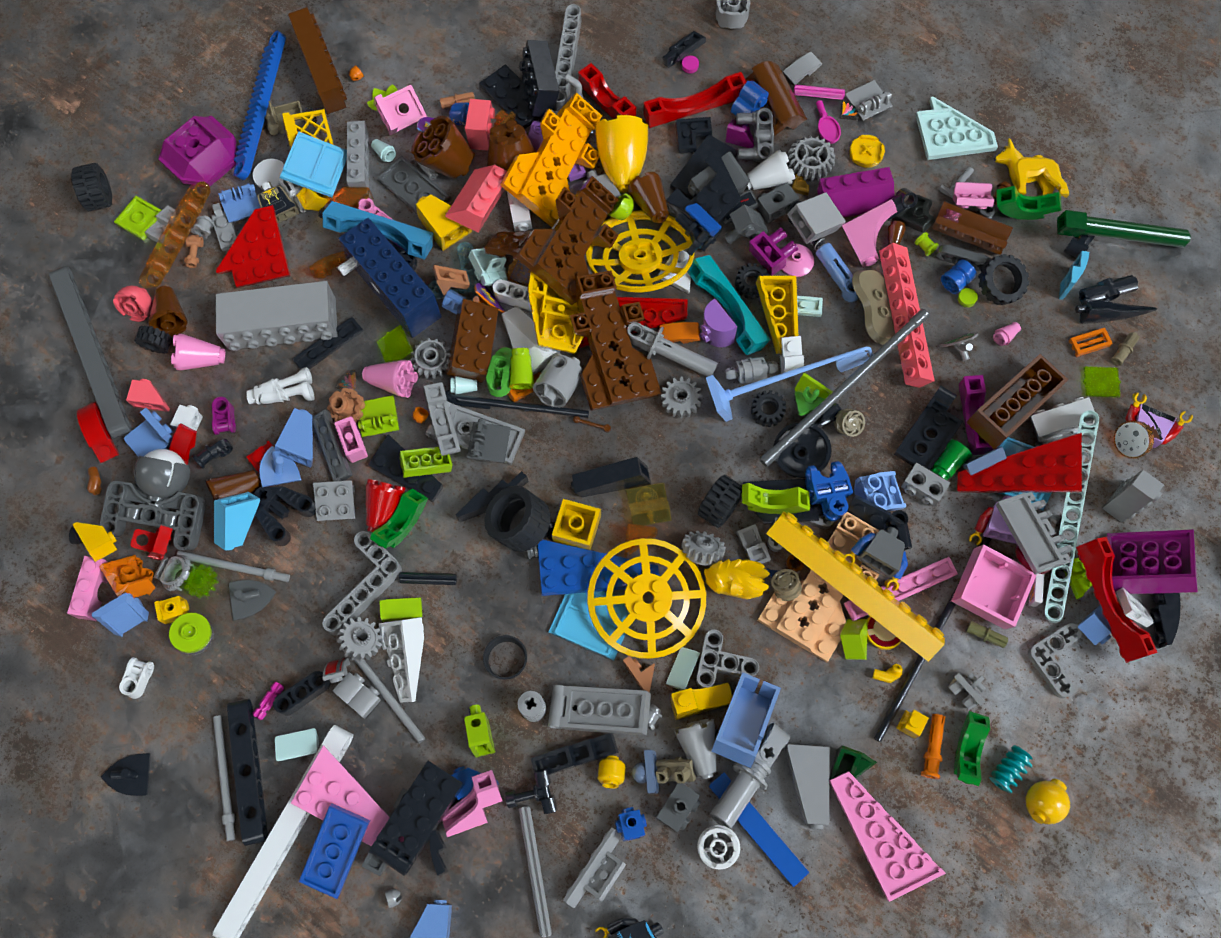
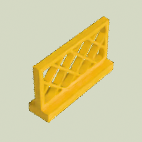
(291, 128)

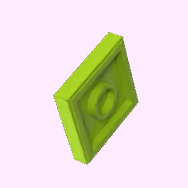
(137, 217)

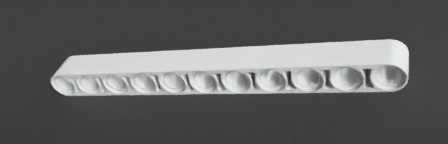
(273, 850)

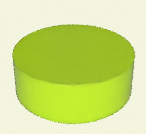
(967, 297)

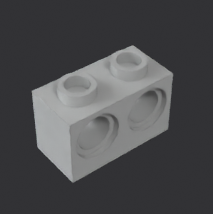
(927, 480)

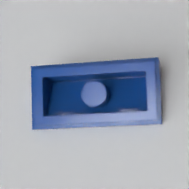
(703, 219)

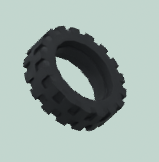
(1018, 272)

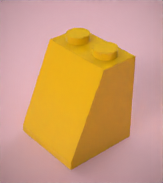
(432, 215)

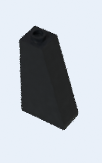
(611, 478)

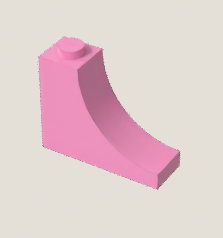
(864, 229)

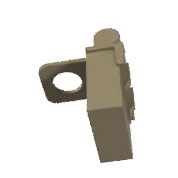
(275, 119)

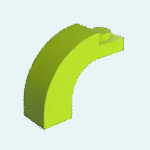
(775, 501)

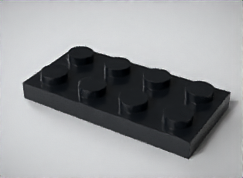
(509, 94)

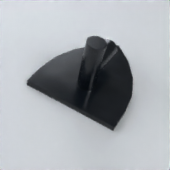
(129, 775)

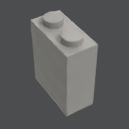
(816, 217)

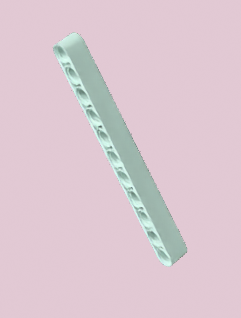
(1072, 525)

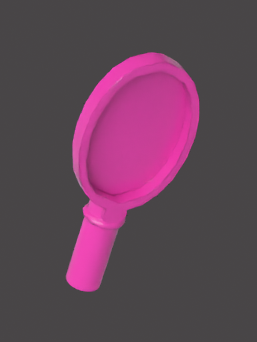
(827, 125)

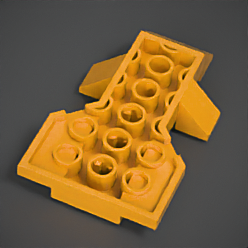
(541, 175)

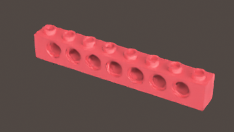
(903, 306)

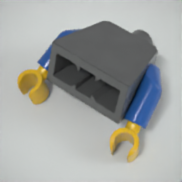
(882, 553)

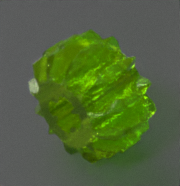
(199, 587)

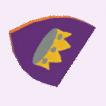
(486, 297)

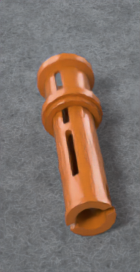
(932, 756)

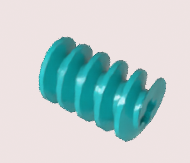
(1011, 768)

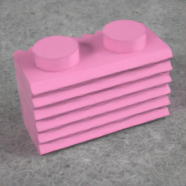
(351, 439)

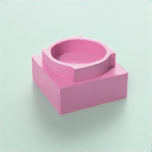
(994, 587)

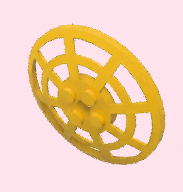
(648, 248)
(634, 598)

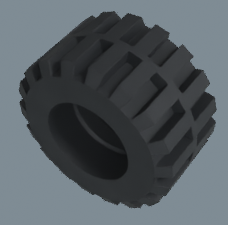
(91, 186)
(720, 501)

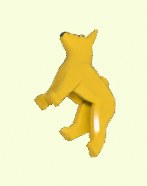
(1032, 169)

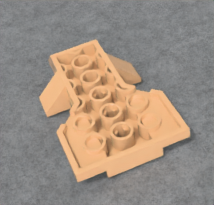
(828, 620)

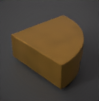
(800, 185)

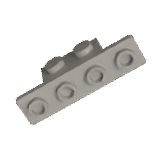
(599, 872)

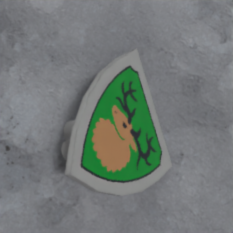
(963, 348)

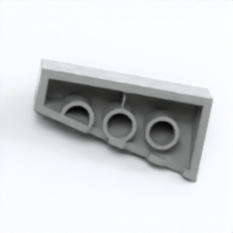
(1133, 496)

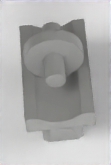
(974, 697)

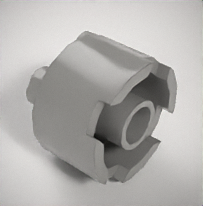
(732, 13)

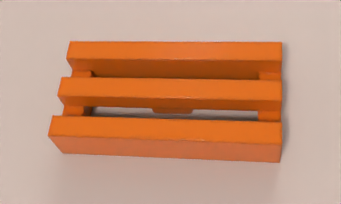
(1076, 347)

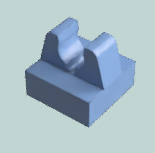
(452, 301)

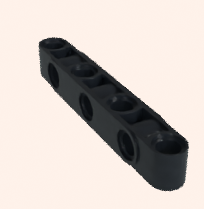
(248, 788)

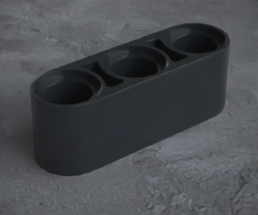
(292, 693)

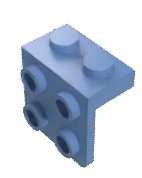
(149, 434)

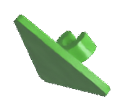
(806, 401)

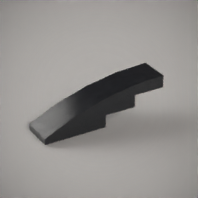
(480, 501)
(576, 754)

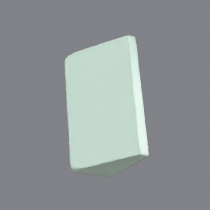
(682, 668)
(296, 744)

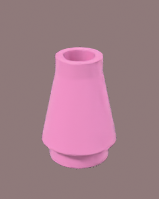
(1005, 334)

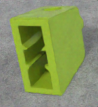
(479, 732)

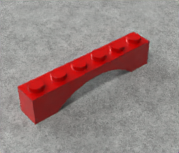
(665, 110)
(1098, 562)

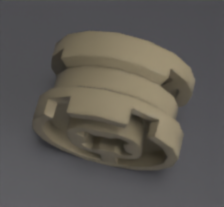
(849, 422)
(787, 584)

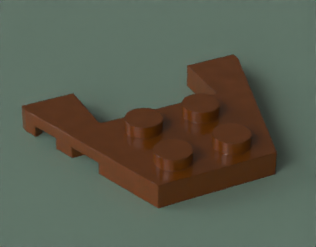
(507, 243)

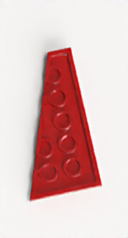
(1039, 469)

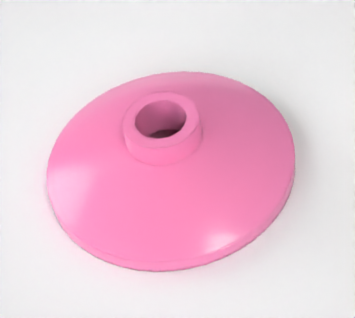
(800, 266)

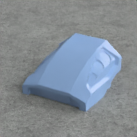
(880, 490)

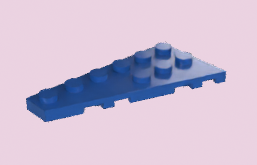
(569, 569)

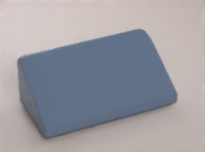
(985, 460)

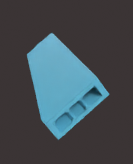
(233, 519)

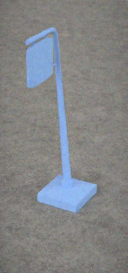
(722, 397)

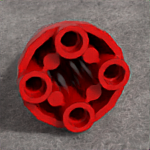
(381, 503)

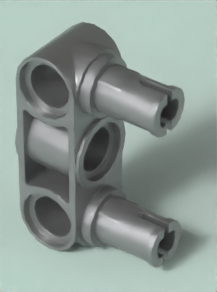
(762, 134)

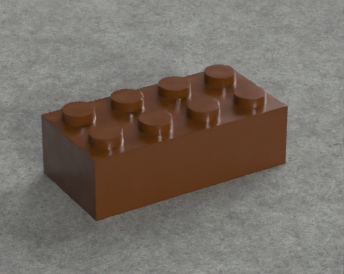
(472, 340)

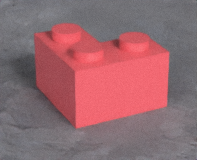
(479, 123)

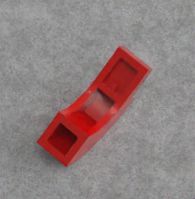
(95, 432)

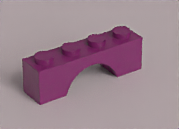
(972, 397)

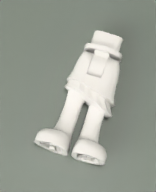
(273, 391)

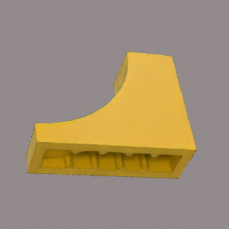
(696, 701)

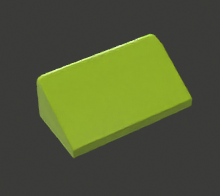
(807, 381)

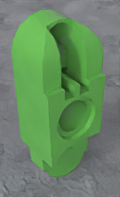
(499, 372)

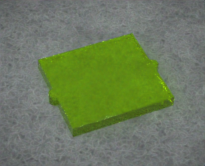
(395, 345)
(1101, 382)

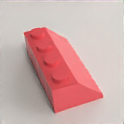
(478, 197)

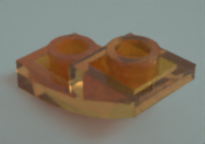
(323, 267)

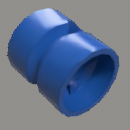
(958, 276)

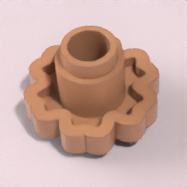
(346, 404)

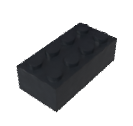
(539, 77)

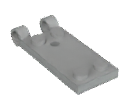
(464, 417)

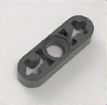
(954, 254)

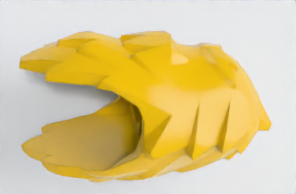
(737, 578)

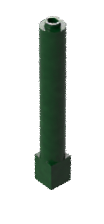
(1077, 223)

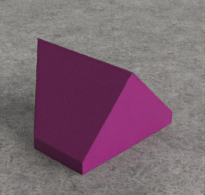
(739, 134)

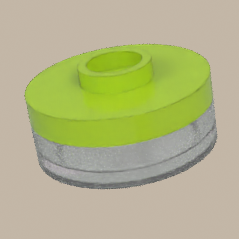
(191, 634)

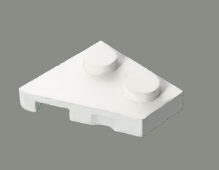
(684, 282)

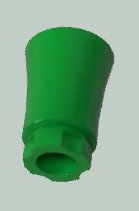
(951, 459)

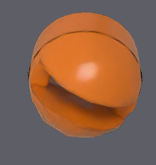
(355, 73)
(420, 414)

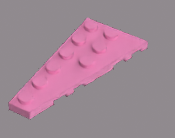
(331, 783)
(890, 850)

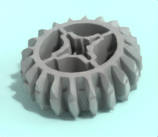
(811, 164)

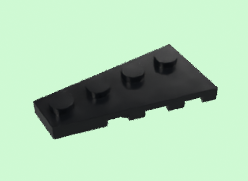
(387, 462)

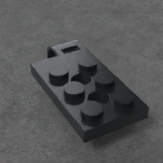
(937, 420)

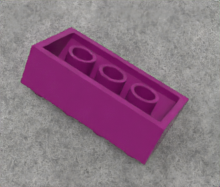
(859, 191)

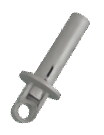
(655, 343)

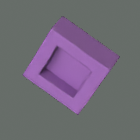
(577, 172)

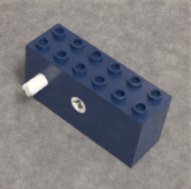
(389, 277)

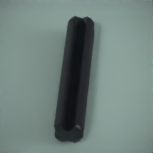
(427, 578)

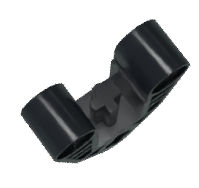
(274, 495)

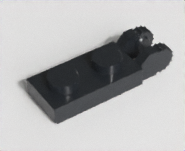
(873, 514)

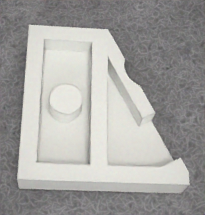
(1134, 609)

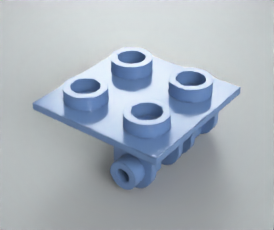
(239, 202)

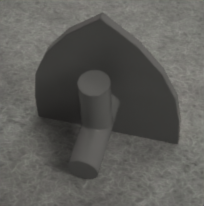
(249, 597)

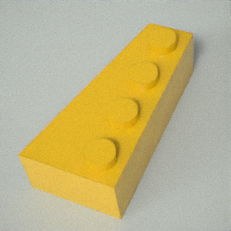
(779, 304)

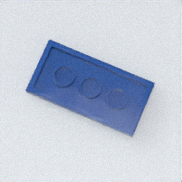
(334, 851)

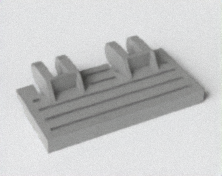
(1033, 532)

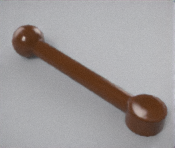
(607, 428)

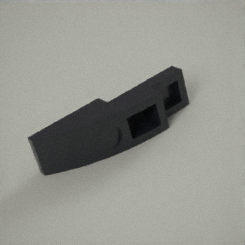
(1166, 617)

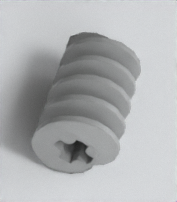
(529, 698)

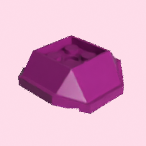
(199, 151)

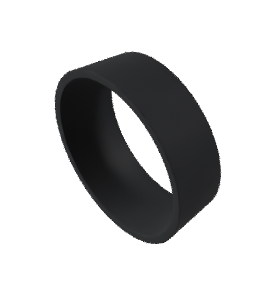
(504, 638)

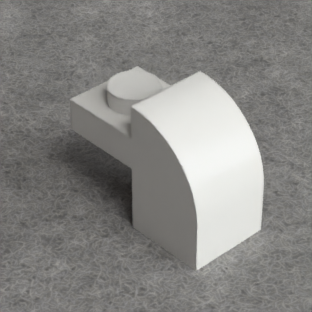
(791, 353)

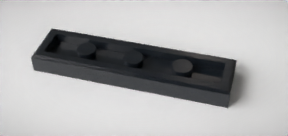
(324, 348)

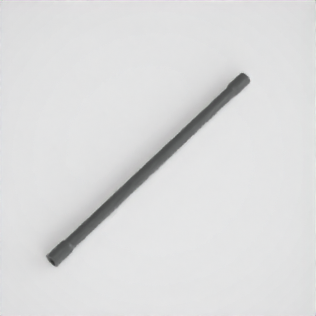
(774, 452)

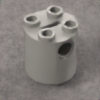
(558, 380)

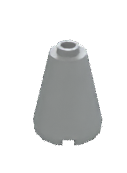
(697, 745)

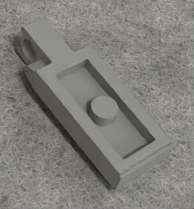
(225, 231)

